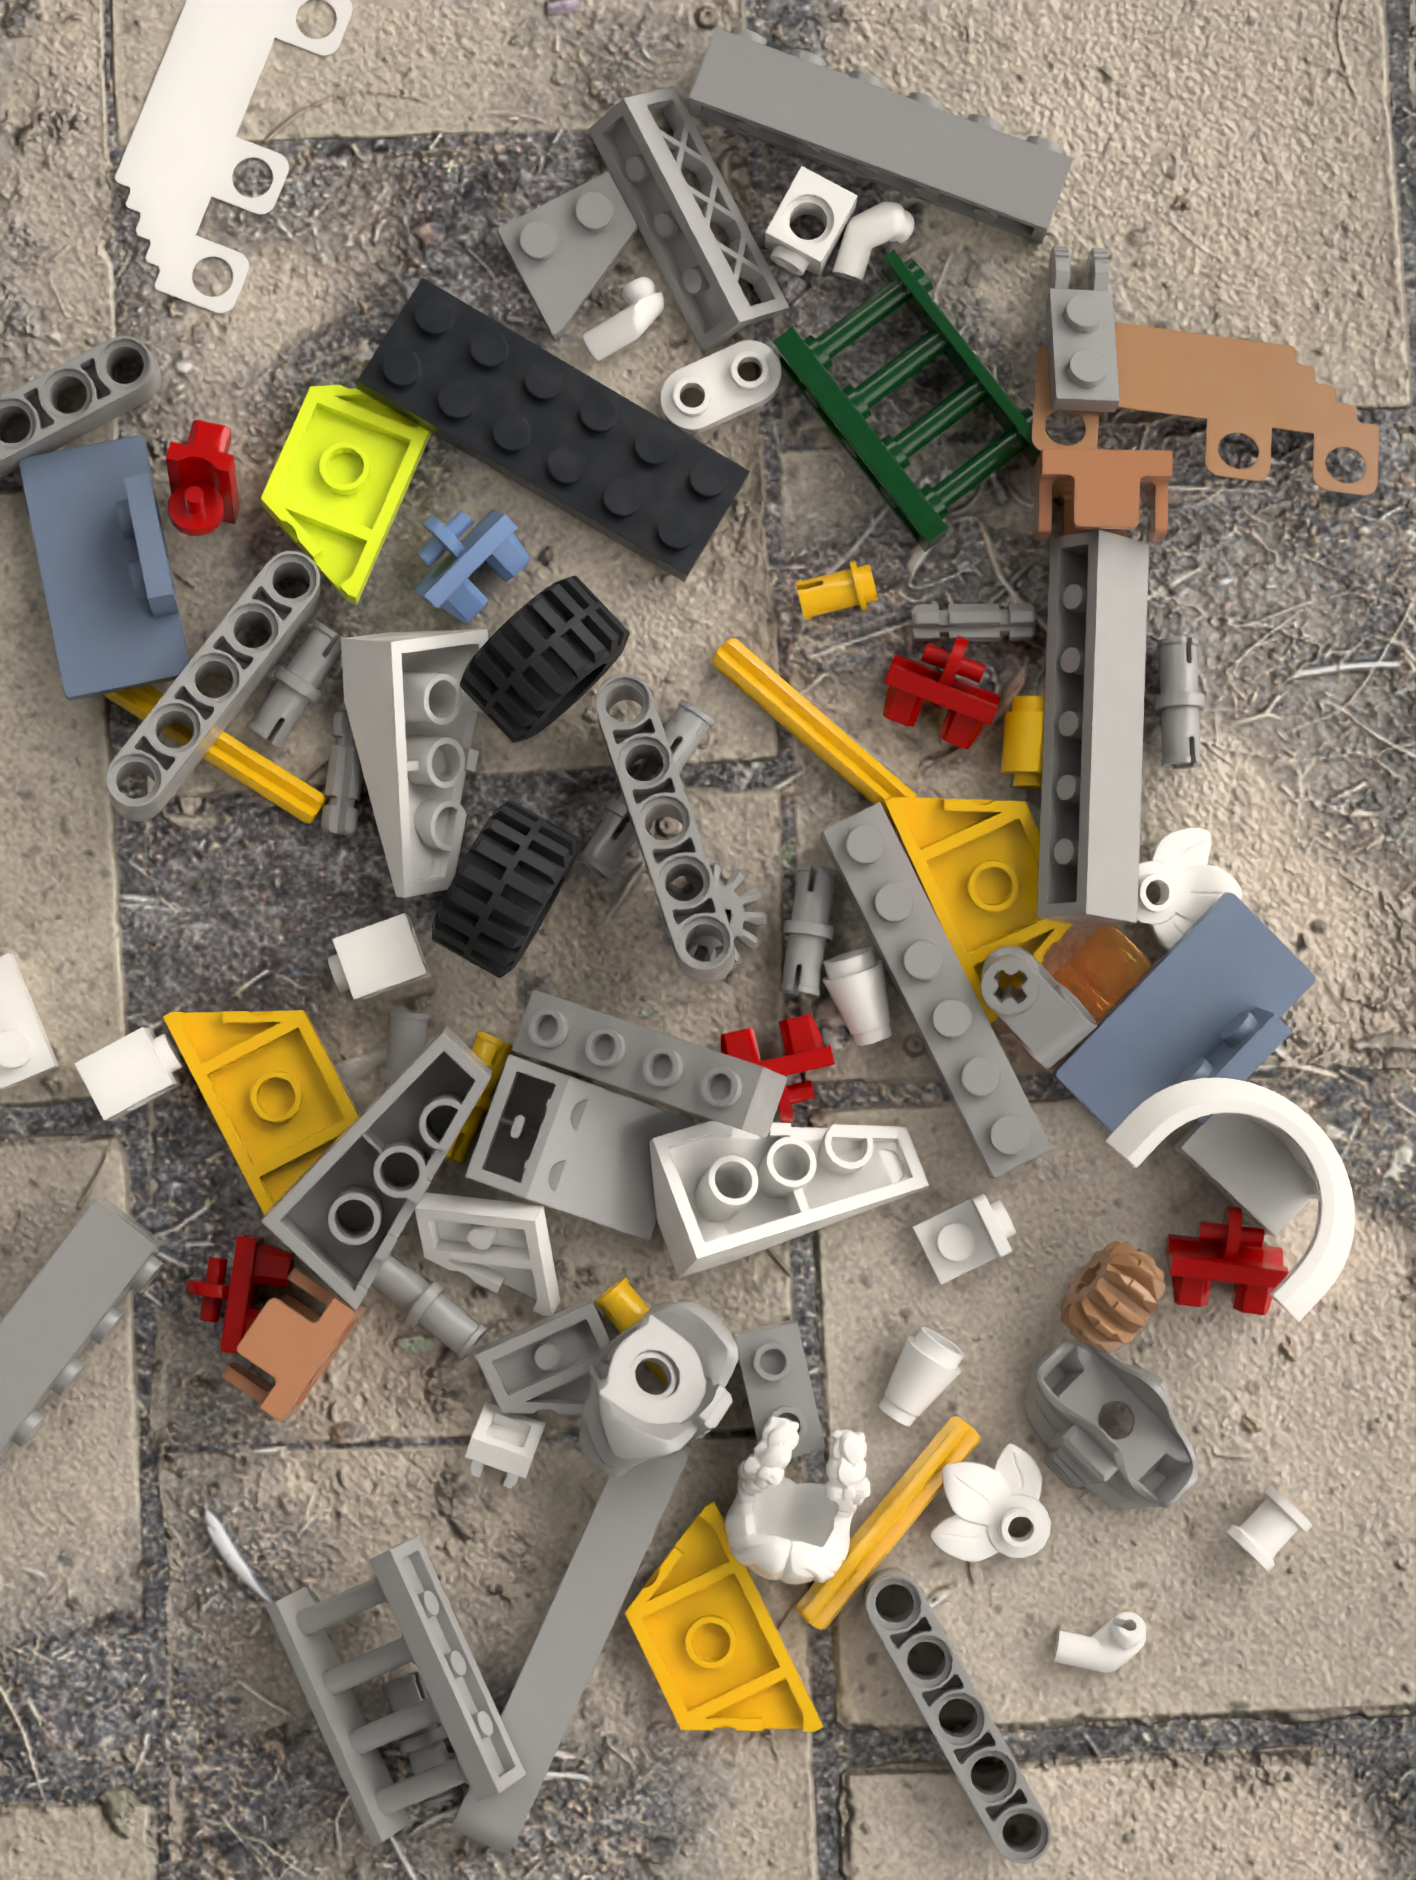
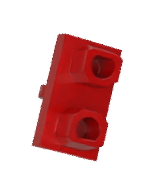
(202, 480)
(967, 703)
(802, 1050)
(1227, 1255)
(251, 1265)

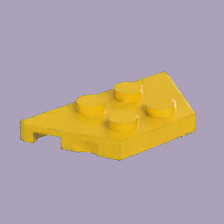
(979, 877)
(266, 1090)
(716, 1639)

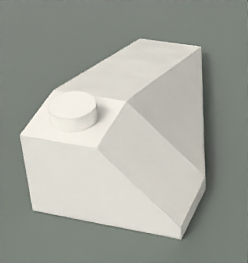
(414, 745)
(740, 1193)

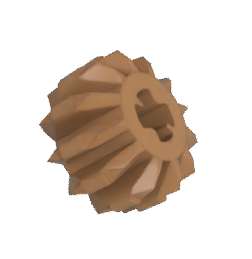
(1112, 1296)

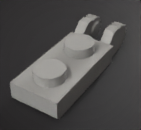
(1081, 336)

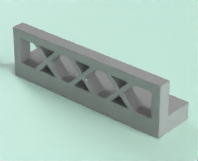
(678, 217)

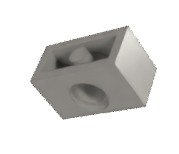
(779, 1381)

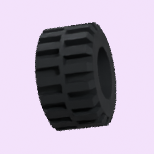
(544, 658)
(504, 888)

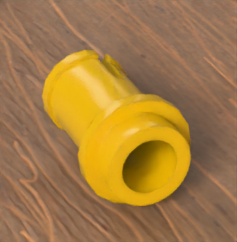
(837, 591)

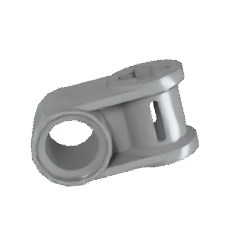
(1042, 1012)

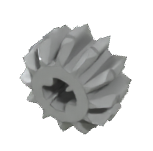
(732, 904)

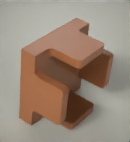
(1101, 490)
(292, 1345)

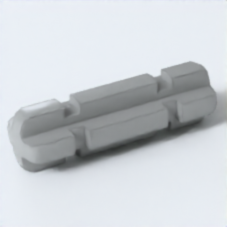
(973, 622)
(342, 780)

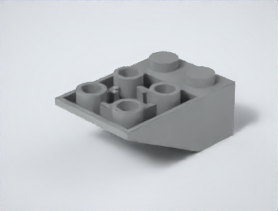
(572, 1147)

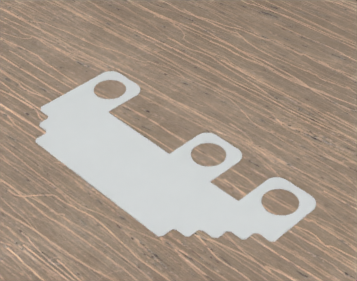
(189, 128)

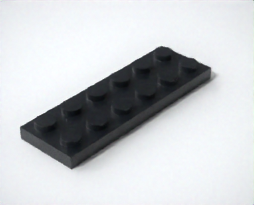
(552, 429)

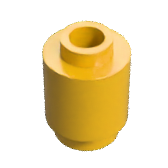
(1024, 742)

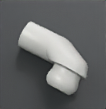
(868, 230)
(628, 324)
(1106, 1648)

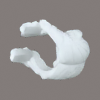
(790, 1527)

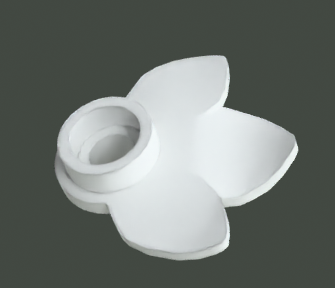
(1185, 884)
(986, 1504)

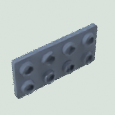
(104, 567)
(1193, 1016)

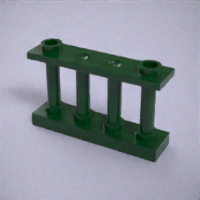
(848, 408)

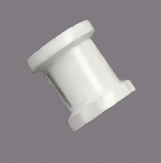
(1269, 1528)

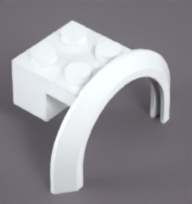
(1263, 1160)

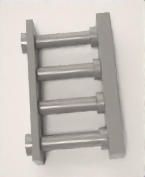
(447, 1668)

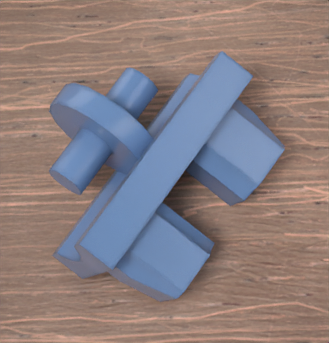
(448, 581)

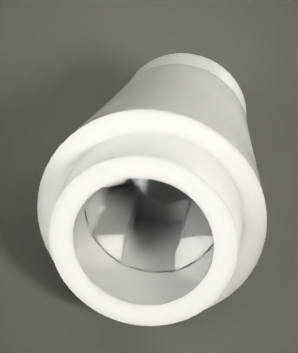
(860, 994)
(921, 1374)

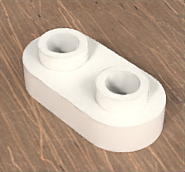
(722, 387)

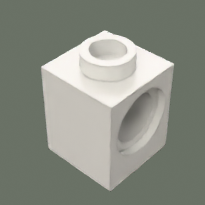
(809, 196)
(378, 958)
(130, 1072)

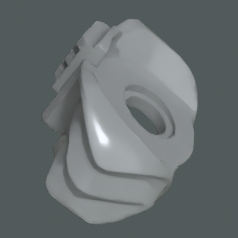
(1062, 1405)
(631, 1426)

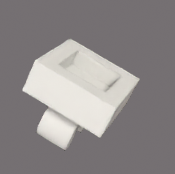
(504, 1443)

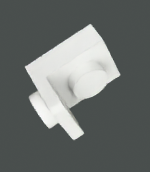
(965, 1236)

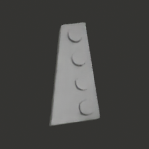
(371, 1178)

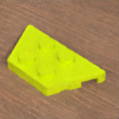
(343, 481)

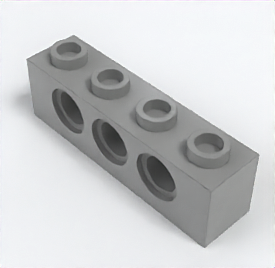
(650, 1063)

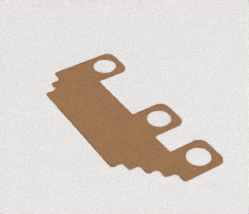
(1235, 387)

